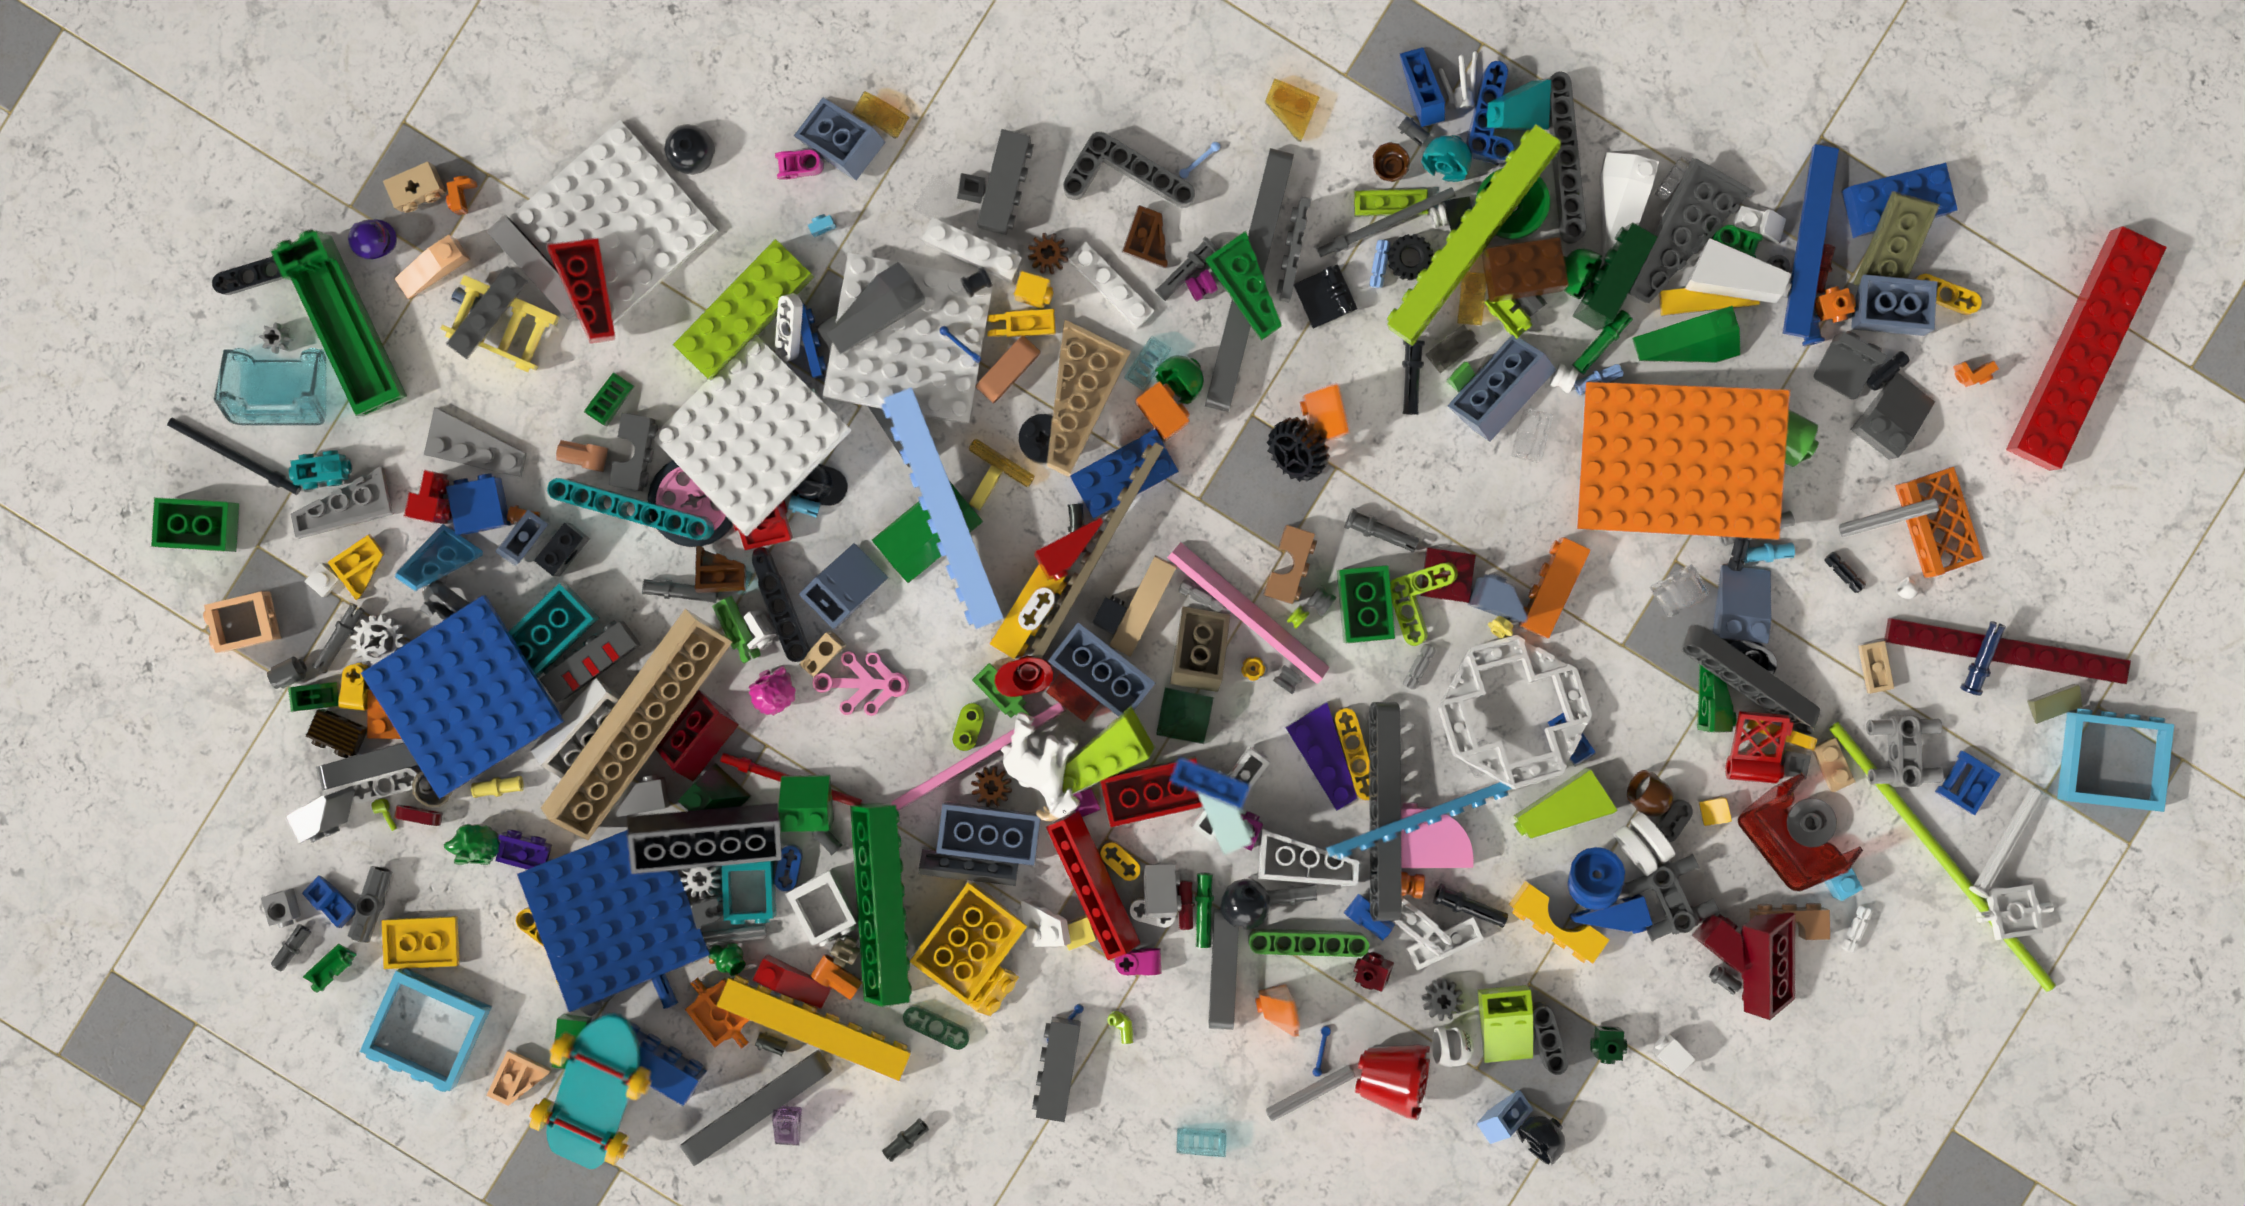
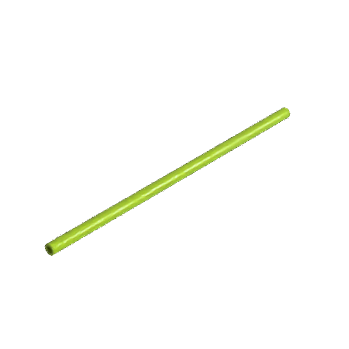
(1938, 852)

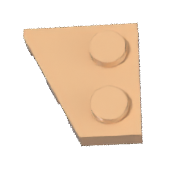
(515, 1077)

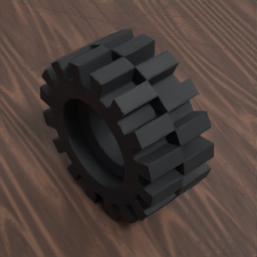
(1399, 246)

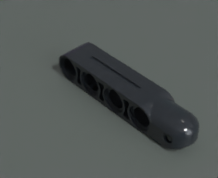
(764, 570)

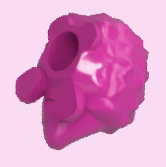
(772, 692)

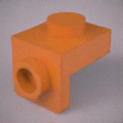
(456, 198)
(1981, 374)

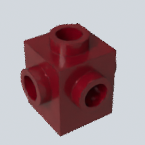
(1373, 971)

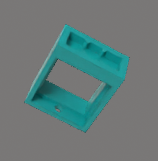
(759, 916)

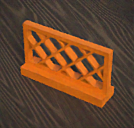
(1921, 532)

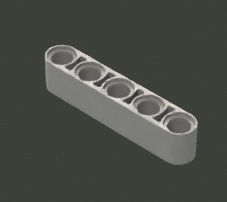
(532, 263)

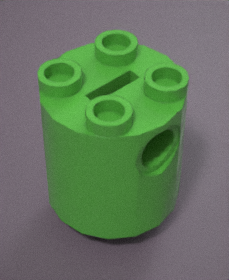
(1800, 439)

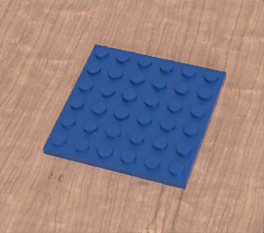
(462, 696)
(609, 925)

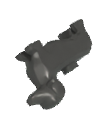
(441, 599)

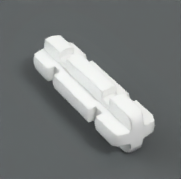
(1857, 929)

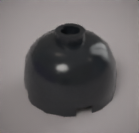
(689, 149)
(1245, 904)
(1544, 1138)

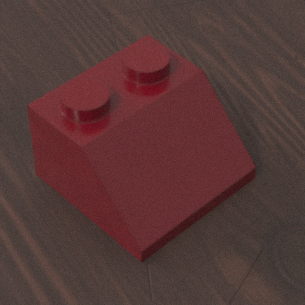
(1723, 940)

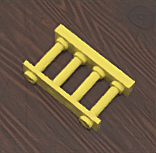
(519, 310)

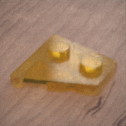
(1291, 106)

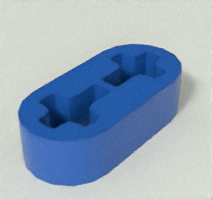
(794, 868)

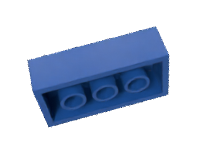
(1868, 200)
(670, 1071)

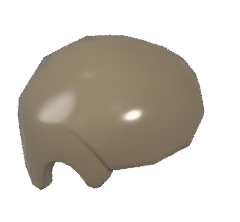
(425, 793)

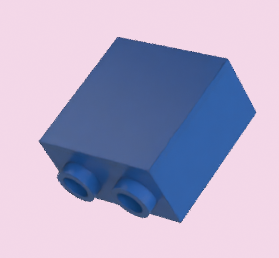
(478, 504)

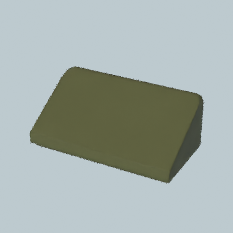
(2055, 703)

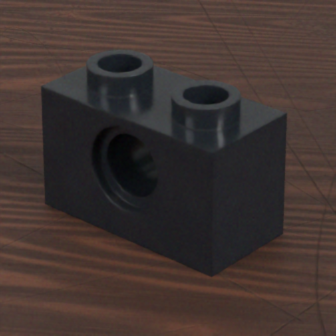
(561, 549)

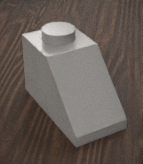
(645, 796)

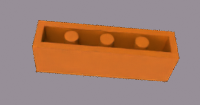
(1554, 586)

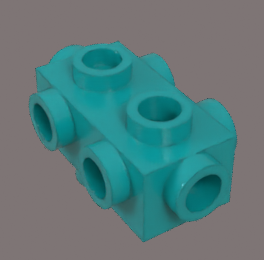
(327, 468)

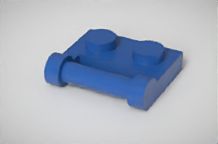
(1975, 786)

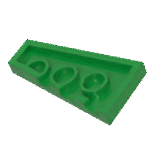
(1242, 279)

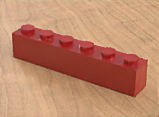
(1093, 885)

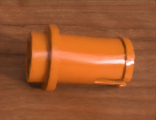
(516, 513)

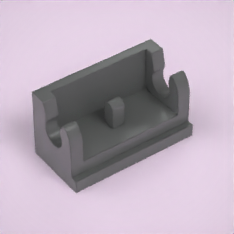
(705, 910)

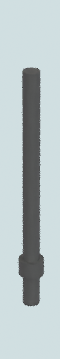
(1341, 242)

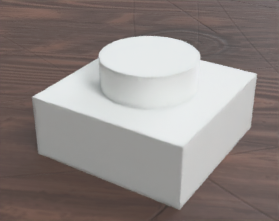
(322, 580)

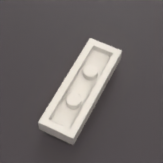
(1463, 935)

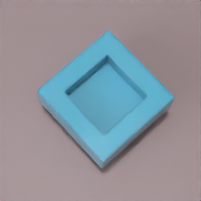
(821, 225)

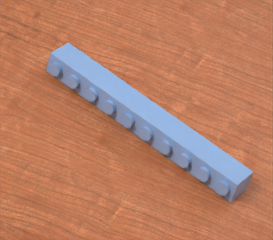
(943, 508)

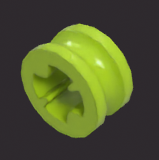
(1298, 616)

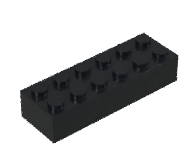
(704, 838)

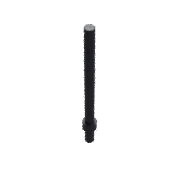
(274, 478)

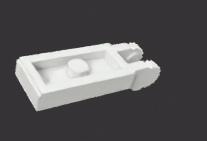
(1421, 927)

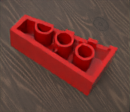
(584, 280)

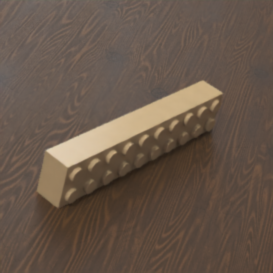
(636, 725)

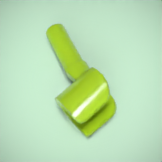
(383, 806)

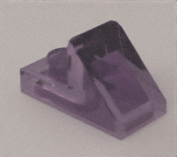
(787, 1125)

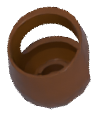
(1656, 798)

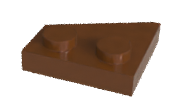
(718, 573)

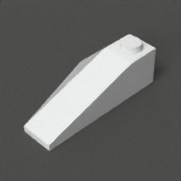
(1624, 192)

